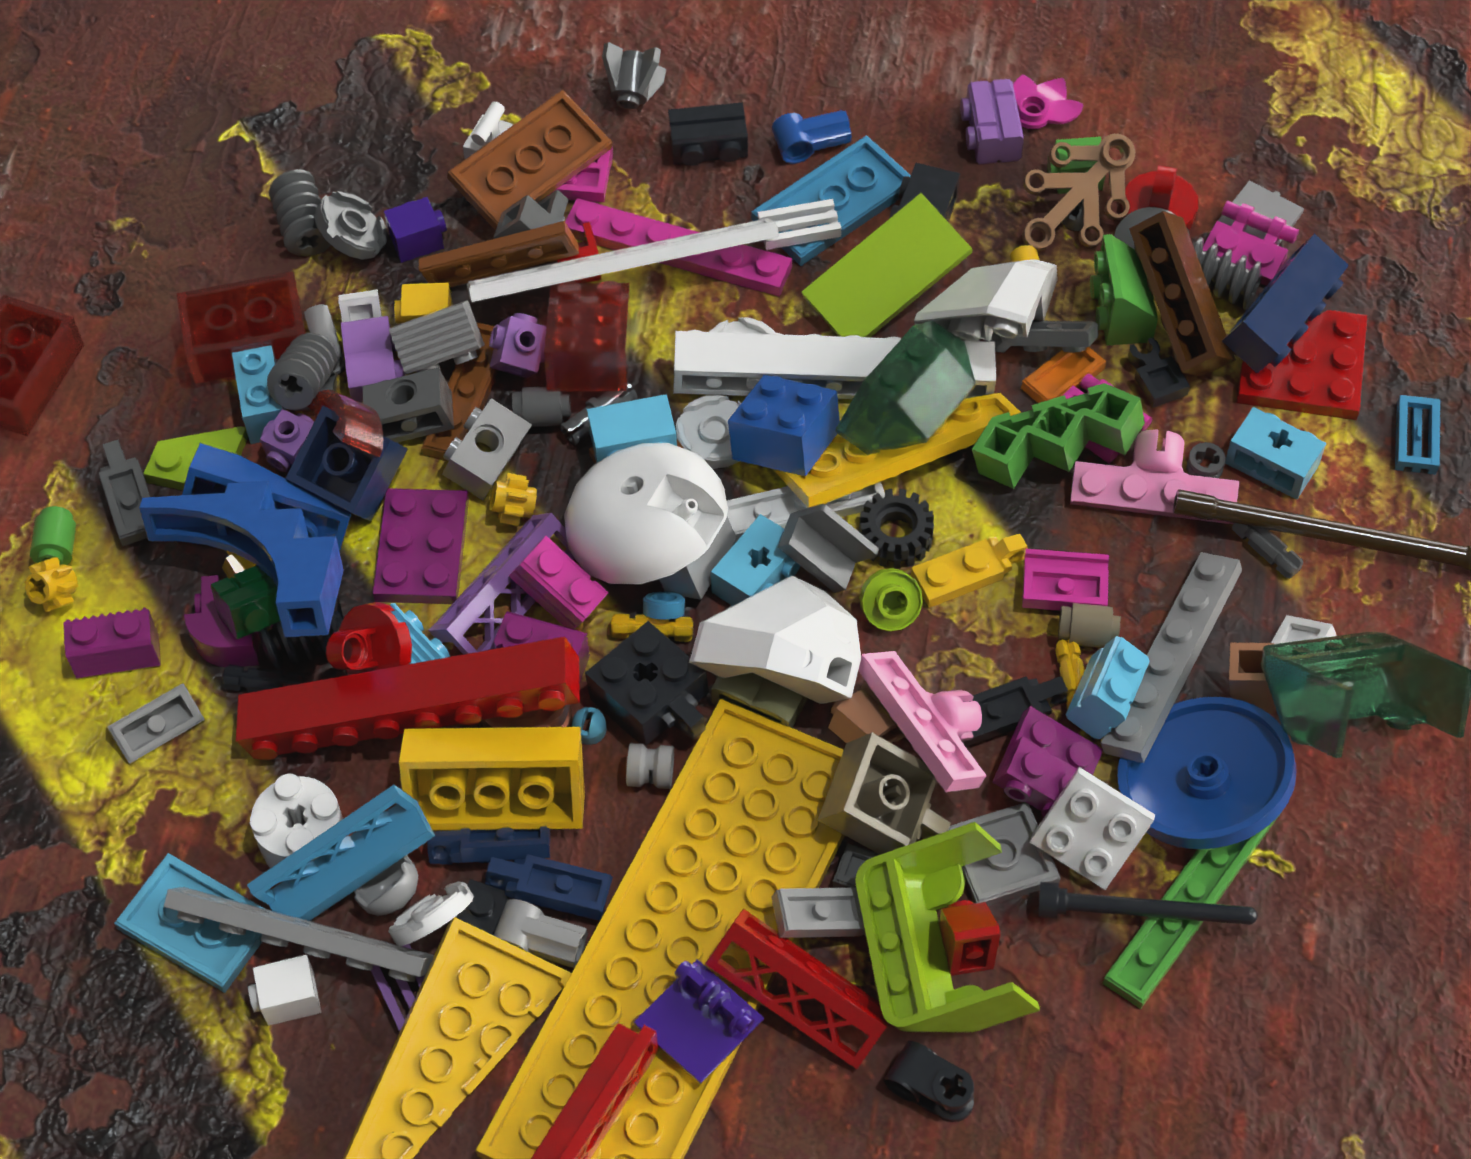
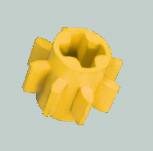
(513, 499)
(51, 584)

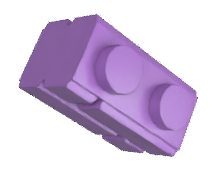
(993, 121)

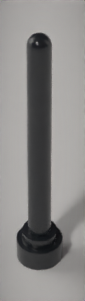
(1057, 901)

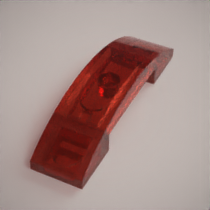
(357, 422)

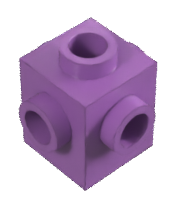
(518, 345)
(284, 438)

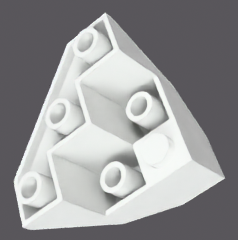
(994, 300)
(787, 636)

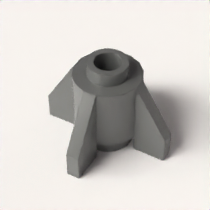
(632, 74)

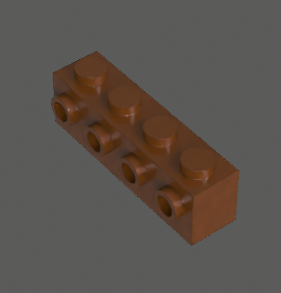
(1181, 294)

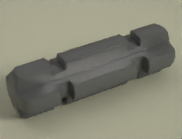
(1271, 549)

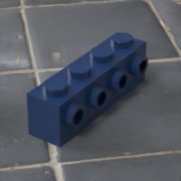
(1286, 304)

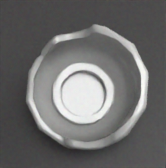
(389, 889)

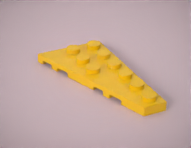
(848, 469)
(457, 1030)

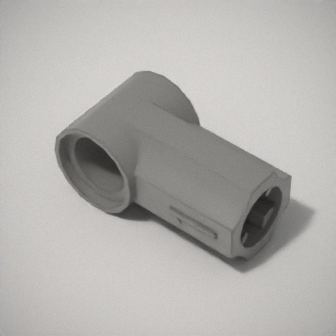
(539, 934)

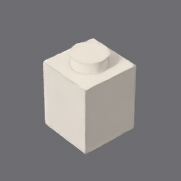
(285, 990)

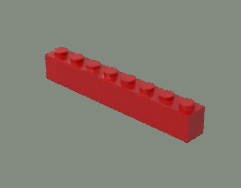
(409, 697)

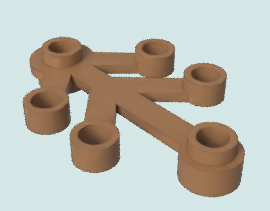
(1083, 187)

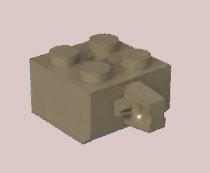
(881, 796)

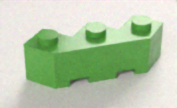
(1058, 432)

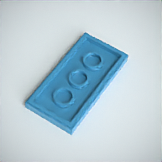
(858, 180)

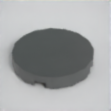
(350, 225)

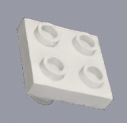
(1092, 828)

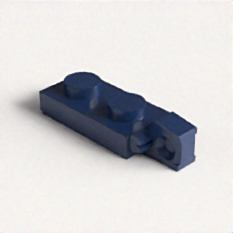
(481, 845)
(552, 885)

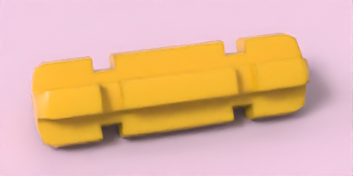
(680, 628)
(1071, 666)

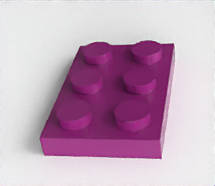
(421, 546)

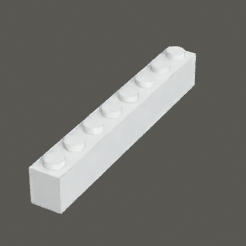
(737, 361)

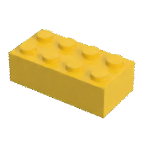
(495, 777)

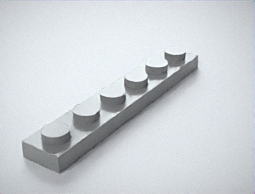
(1174, 655)
(280, 929)

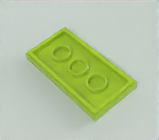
(887, 270)

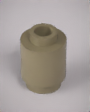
(1088, 624)

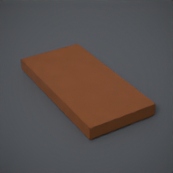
(530, 158)

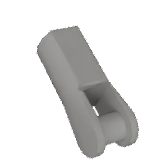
(321, 322)

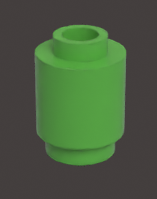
(53, 535)

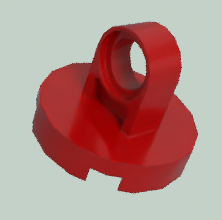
(1164, 191)
(369, 640)

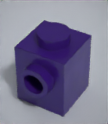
(415, 229)

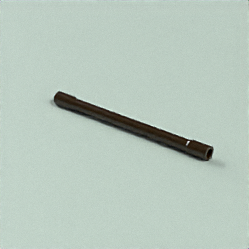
(1210, 507)

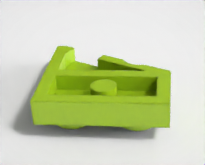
(172, 457)

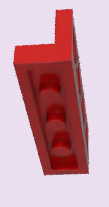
(808, 974)
(600, 1095)

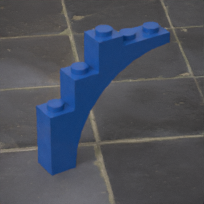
(274, 539)

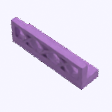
(491, 582)

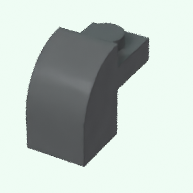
(529, 214)

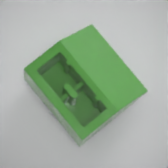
(1123, 295)

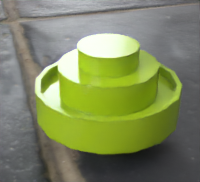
(891, 599)

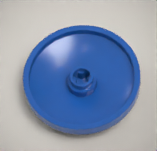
(1212, 774)

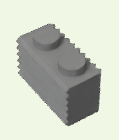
(437, 338)

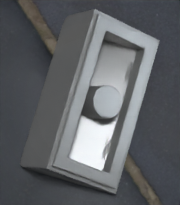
(155, 723)

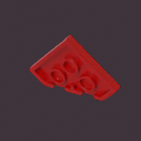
(1318, 374)

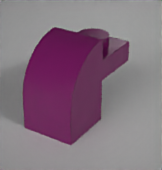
(213, 638)

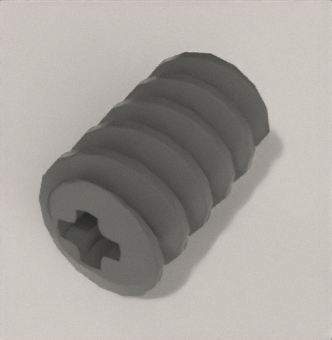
(294, 203)
(1228, 275)
(302, 371)

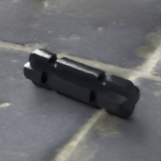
(258, 678)

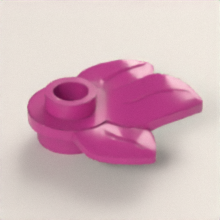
(1044, 103)

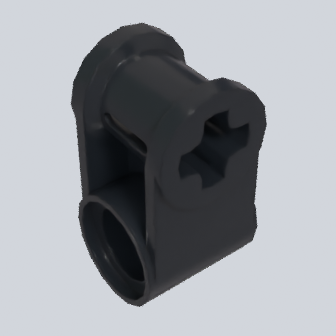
(926, 1077)

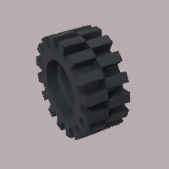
(902, 509)

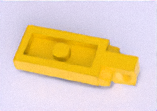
(967, 568)

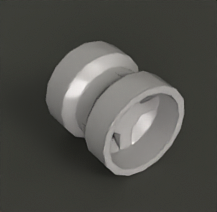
(650, 766)

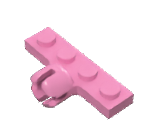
(1148, 483)
(931, 722)

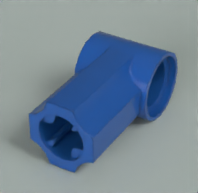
(800, 137)

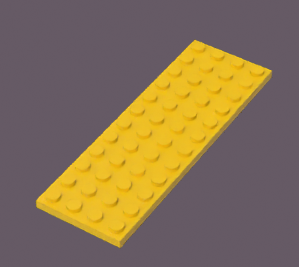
(720, 844)

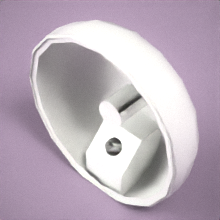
(644, 513)

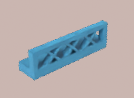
(344, 861)

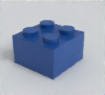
(784, 425)

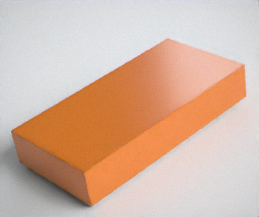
(1061, 373)

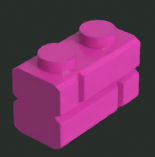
(558, 584)

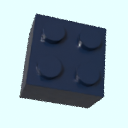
(343, 472)

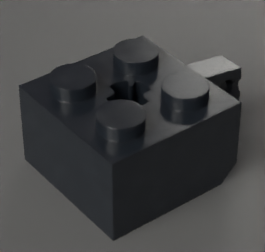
(649, 686)

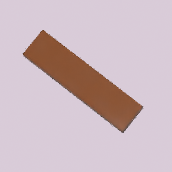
(500, 255)
(470, 389)

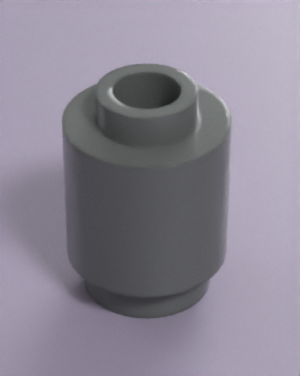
(541, 407)

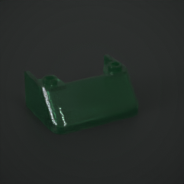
(1358, 676)

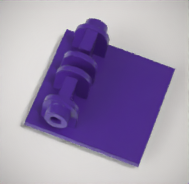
(699, 1020)

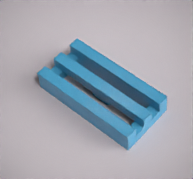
(1416, 461)

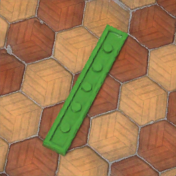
(1163, 939)

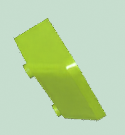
(905, 940)

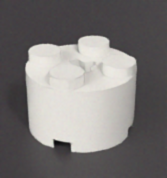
(292, 815)

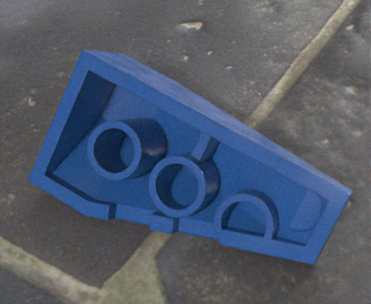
(216, 468)

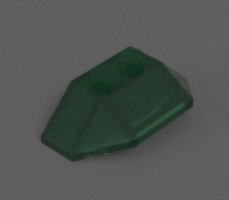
(909, 391)

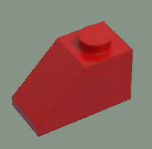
(969, 937)

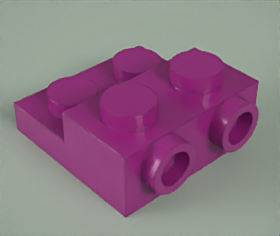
(1043, 760)

